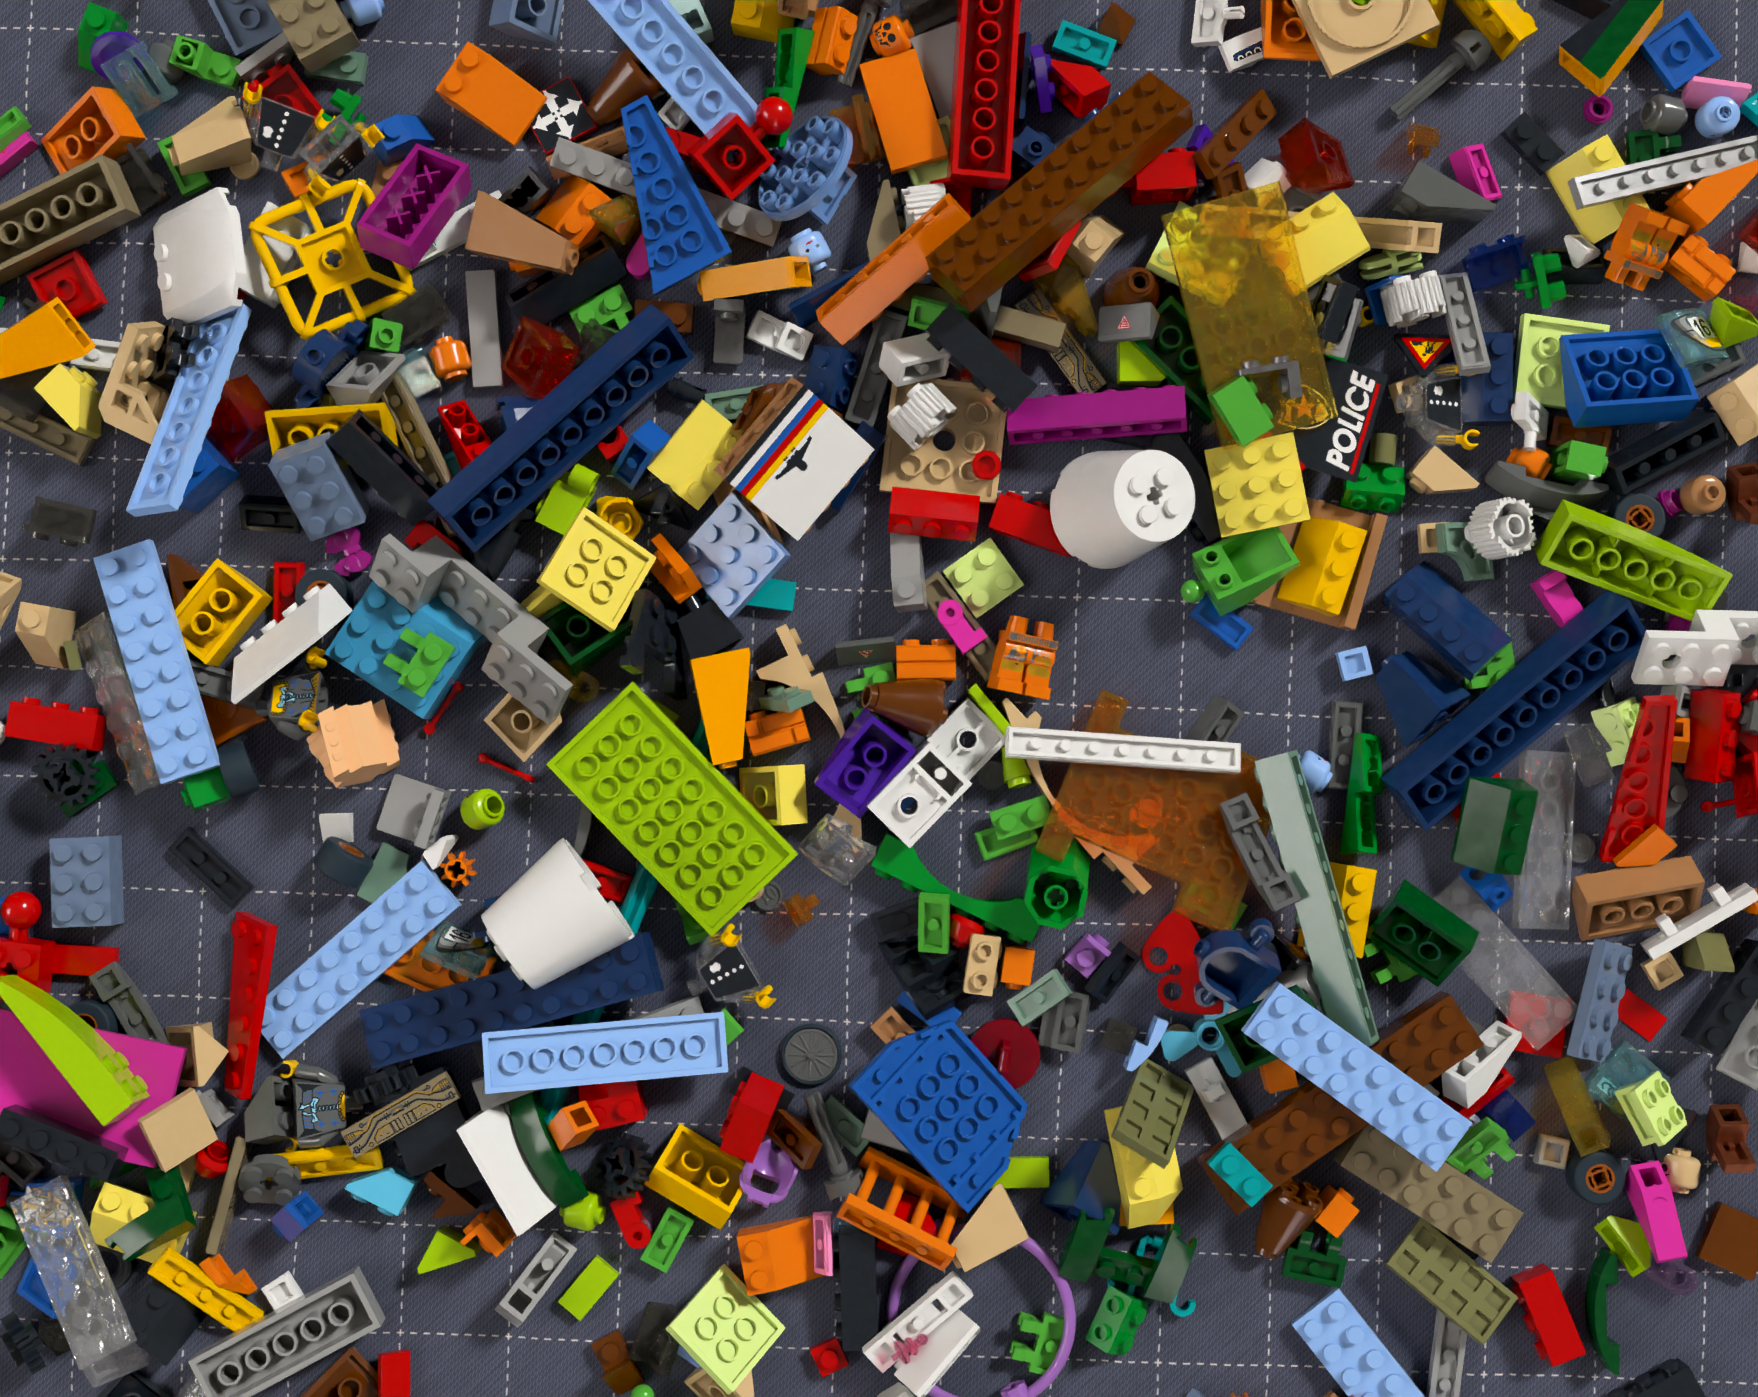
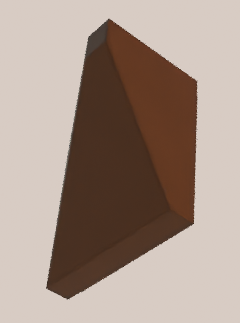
(1116, 24)

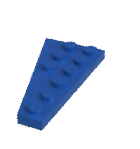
(673, 215)

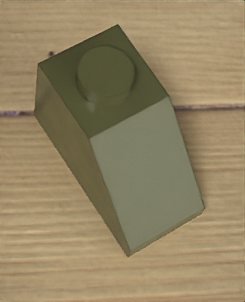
(1707, 952)

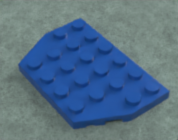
(945, 1108)

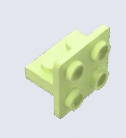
(1616, 726)
(1652, 1109)

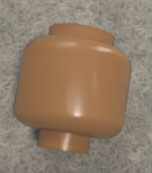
(1702, 495)

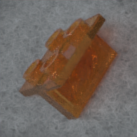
(866, 137)

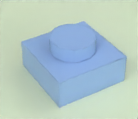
(1354, 663)

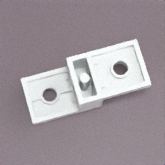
(1701, 653)
(937, 773)

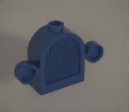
(323, 359)
(1235, 965)

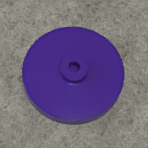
(110, 45)

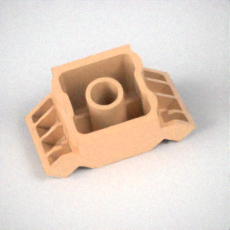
(355, 743)

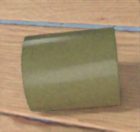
(1382, 449)

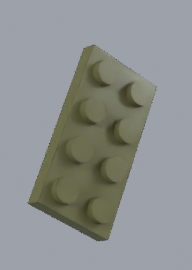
(1153, 1113)
(1451, 1281)

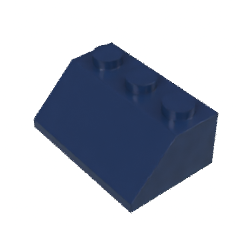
(1489, 396)

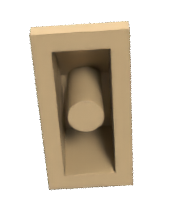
(1439, 474)

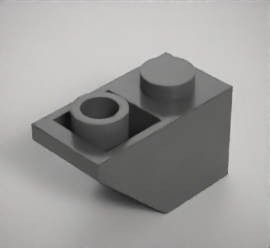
(270, 1113)

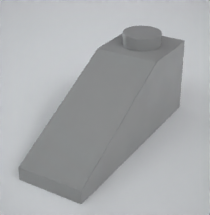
(907, 573)
(535, 1279)

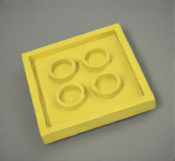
(1257, 485)
(596, 569)

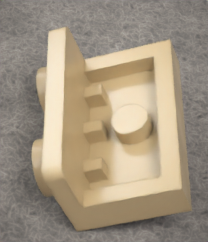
(982, 963)

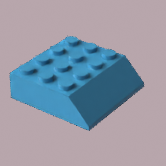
(374, 632)

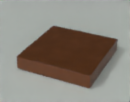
(1731, 1241)

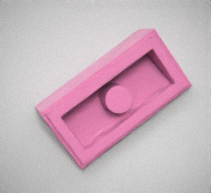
(1702, 89)
(823, 1242)

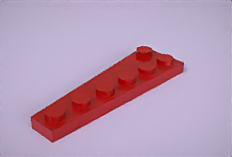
(1644, 777)
(249, 986)

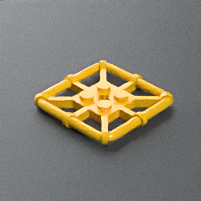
(312, 253)

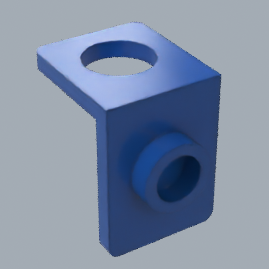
(1375, 302)
(1492, 888)

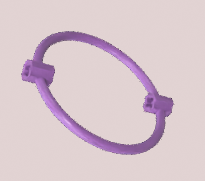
(1016, 1388)

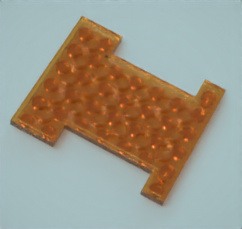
(1158, 821)

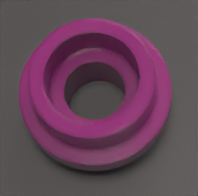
(1601, 102)
(1670, 502)

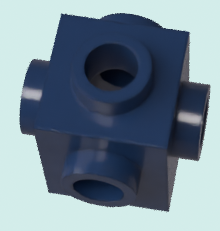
(1030, 149)

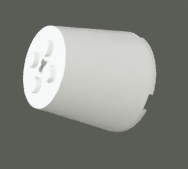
(1120, 505)
(554, 918)

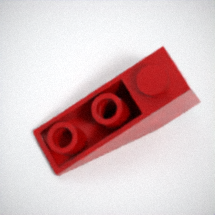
(463, 432)

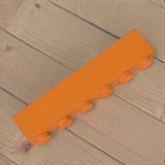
(890, 272)

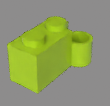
(566, 498)

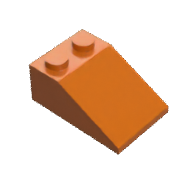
(1284, 33)
(490, 94)
(93, 127)
(1708, 197)
(777, 1255)

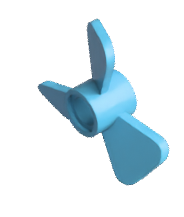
(1178, 1043)

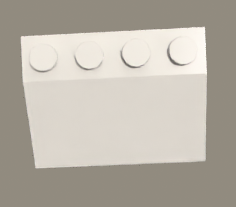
(286, 639)
(500, 1159)

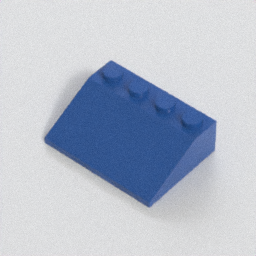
(1623, 379)

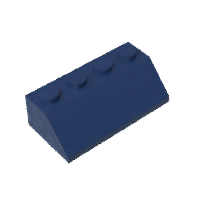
(1446, 620)

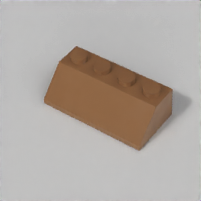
(1634, 896)

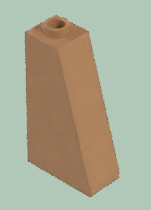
(513, 237)

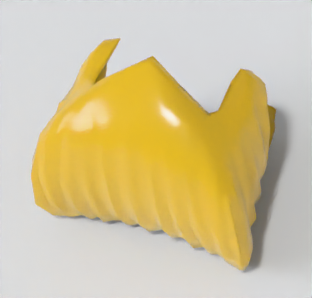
(620, 514)

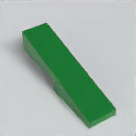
(791, 60)
(1364, 783)

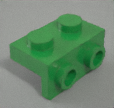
(1376, 489)
(1117, 1321)

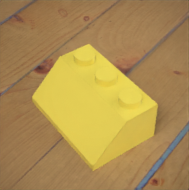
(1600, 220)
(1326, 238)
(693, 454)
(118, 1207)

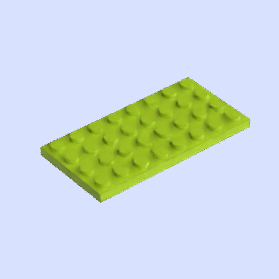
(672, 808)

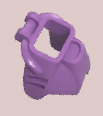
(772, 1165)

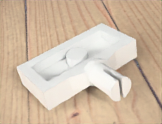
(1210, 21)
(1531, 418)

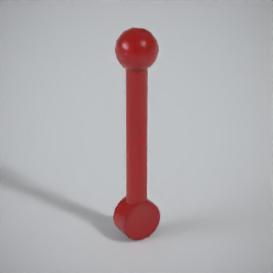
(429, 728)
(483, 758)
(1707, 806)

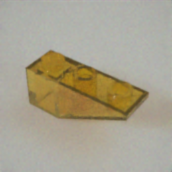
(618, 218)
(1070, 295)
(1577, 1106)

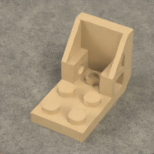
(125, 391)

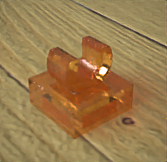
(1422, 135)
(800, 908)

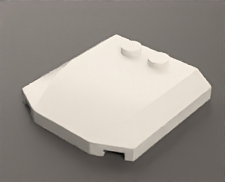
(200, 258)

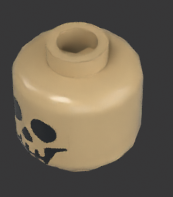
(1681, 1170)

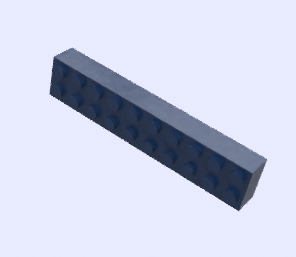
(561, 428)
(1517, 709)
(505, 1003)

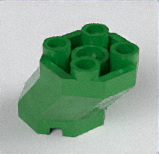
(1057, 889)

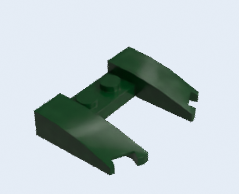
(162, 1223)
(1159, 1276)

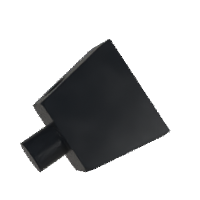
(706, 628)

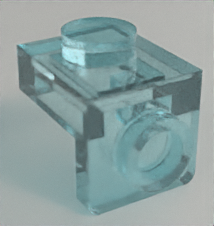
(419, 372)

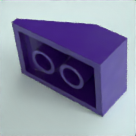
(864, 762)

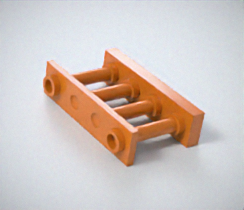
(892, 1229)

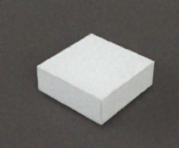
(282, 1290)

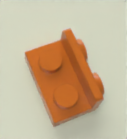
(673, 571)
(493, 1232)

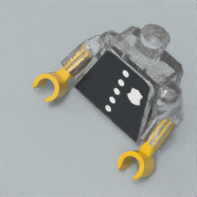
(278, 127)
(337, 152)
(1435, 407)
(728, 971)

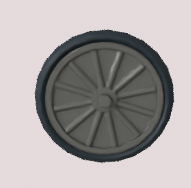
(811, 1054)

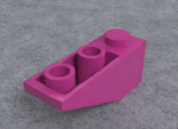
(1656, 1210)

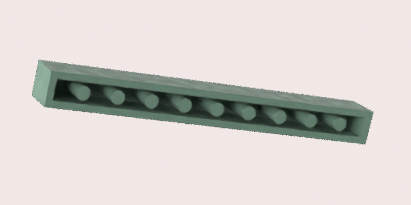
(1320, 910)

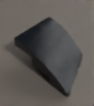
(929, 979)

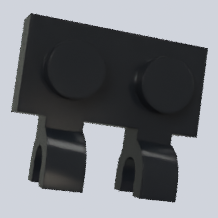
(168, 357)

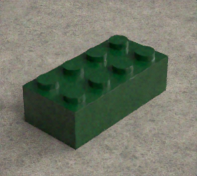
(1176, 357)

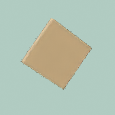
(177, 1129)

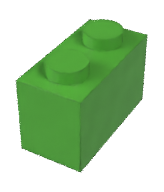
(1241, 410)
(1578, 461)

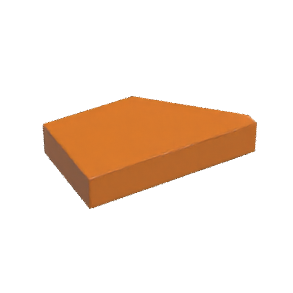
(1646, 849)

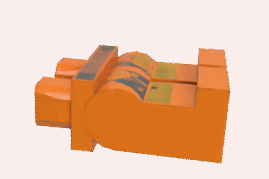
(1642, 246)
(1024, 661)

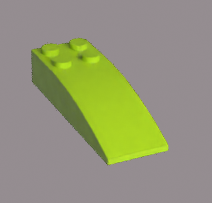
(1629, 561)
(77, 1051)

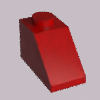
(1079, 87)

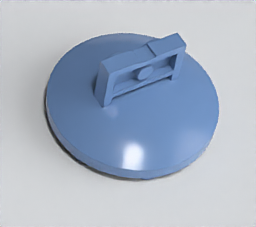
(811, 172)

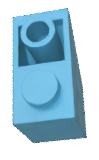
(385, 1188)

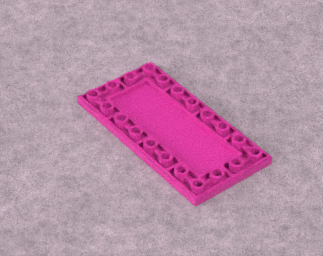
(37, 1084)

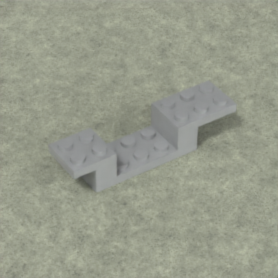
(513, 631)

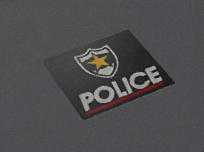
(1341, 442)

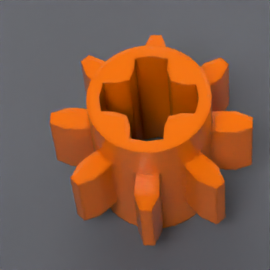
(451, 873)

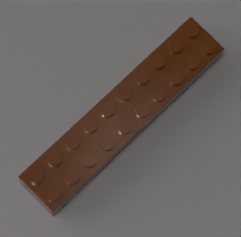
(1060, 191)
(1314, 1122)

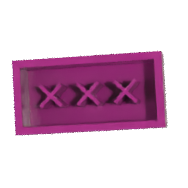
(414, 206)

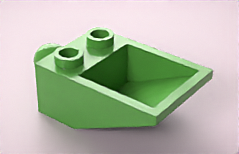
(1247, 561)

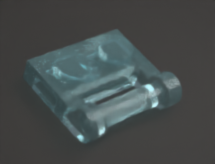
(132, 83)

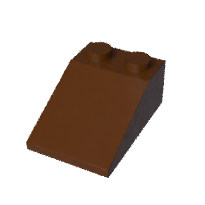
(345, 1378)

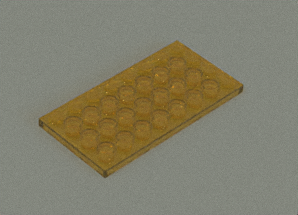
(1249, 302)

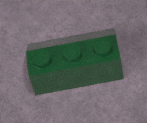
(579, 639)
(1494, 824)
(1422, 933)
(1243, 1048)

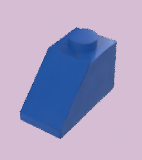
(401, 135)
(639, 453)
(296, 1216)

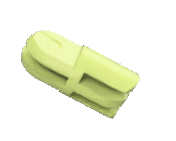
(1390, 264)

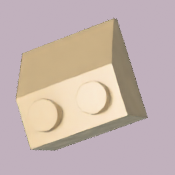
(1738, 405)

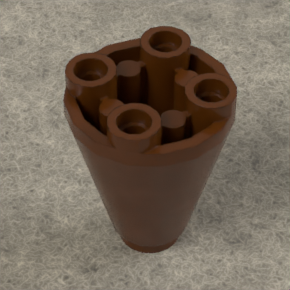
(621, 86)
(1122, 287)
(908, 703)
(1285, 1216)

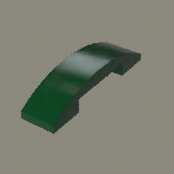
(542, 1152)
(1603, 1272)

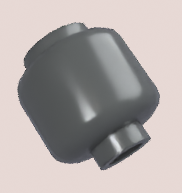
(161, 55)
(1663, 114)

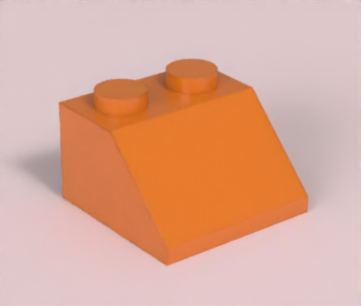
(569, 210)

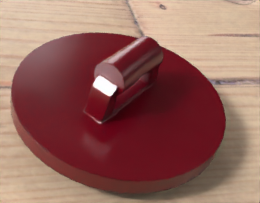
(1009, 1049)

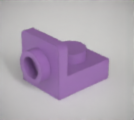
(1088, 953)

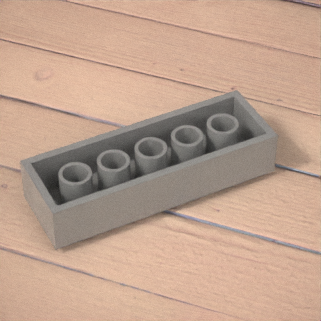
(289, 1338)

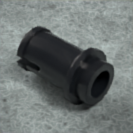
(686, 391)
(1606, 695)

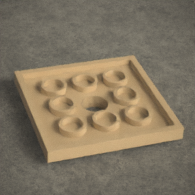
(1355, 34)
(975, 427)

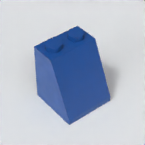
(209, 479)

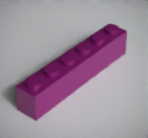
(1098, 415)

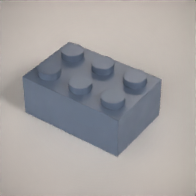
(319, 487)
(86, 881)

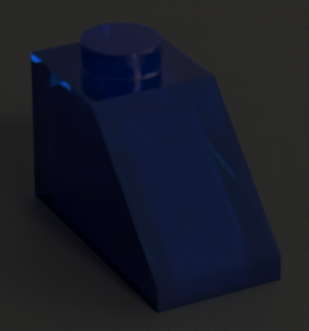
(1509, 1115)

